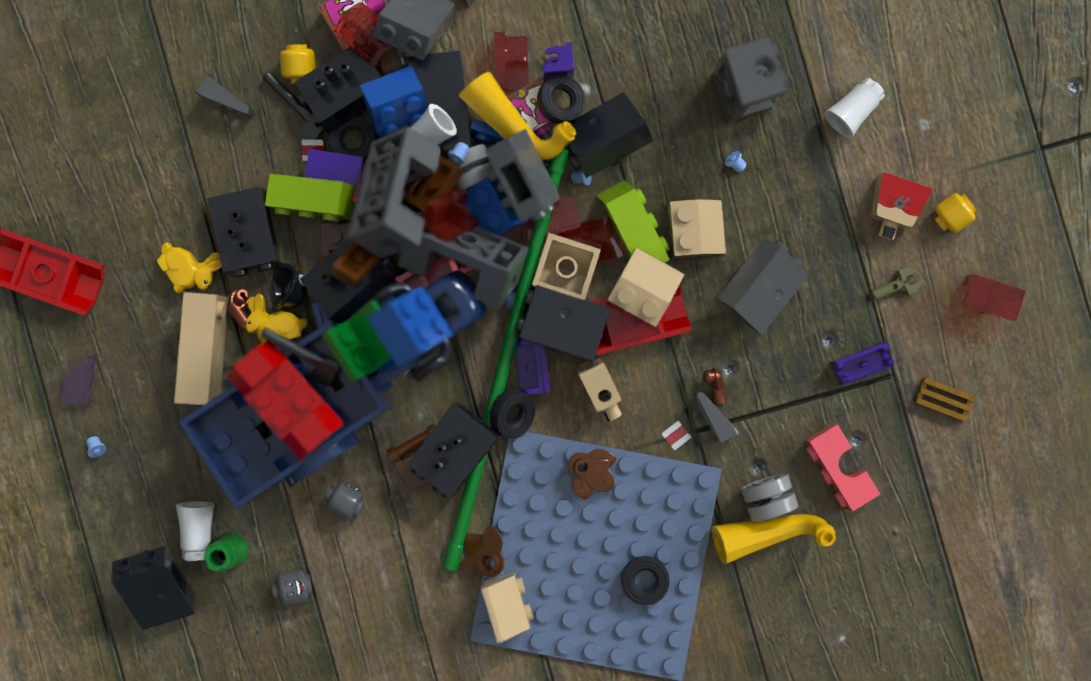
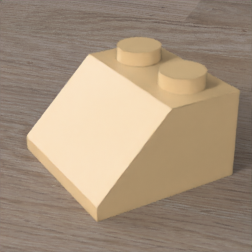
(696, 228)
(566, 266)
(646, 287)
(506, 606)

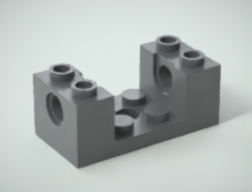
(744, 79)
(378, 218)
(479, 249)

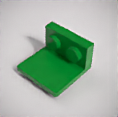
(358, 344)

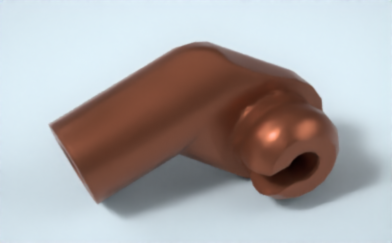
(238, 307)
(716, 380)

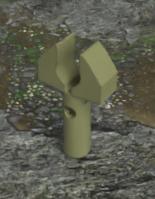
(897, 285)

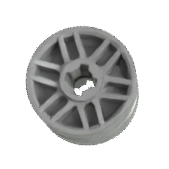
(474, 167)
(769, 497)

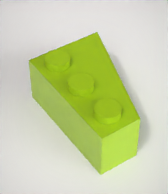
(310, 197)
(632, 222)

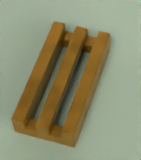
(923, 391)

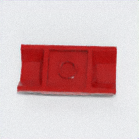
(49, 273)
(628, 330)
(284, 399)

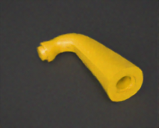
(495, 108)
(743, 538)

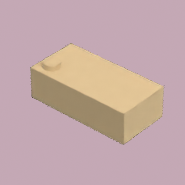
(201, 348)

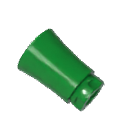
(234, 548)

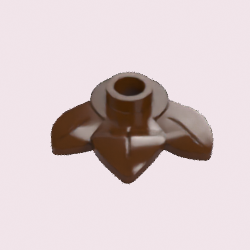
(596, 472)
(481, 550)

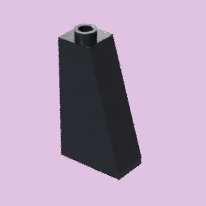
(442, 83)

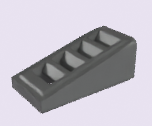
(215, 93)
(719, 425)

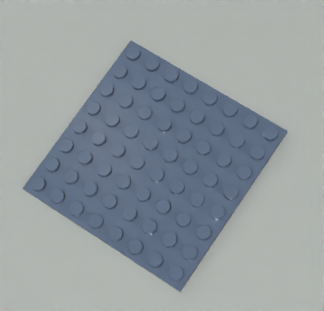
(578, 547)

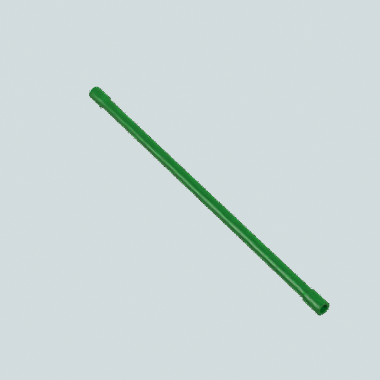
(455, 546)

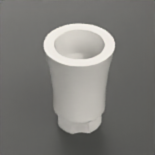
(855, 107)
(435, 125)
(195, 528)

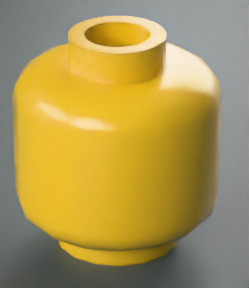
(296, 61)
(955, 213)

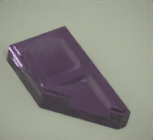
(79, 383)

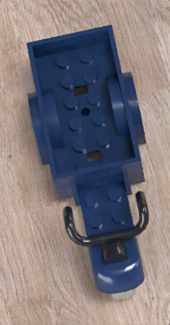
(250, 465)

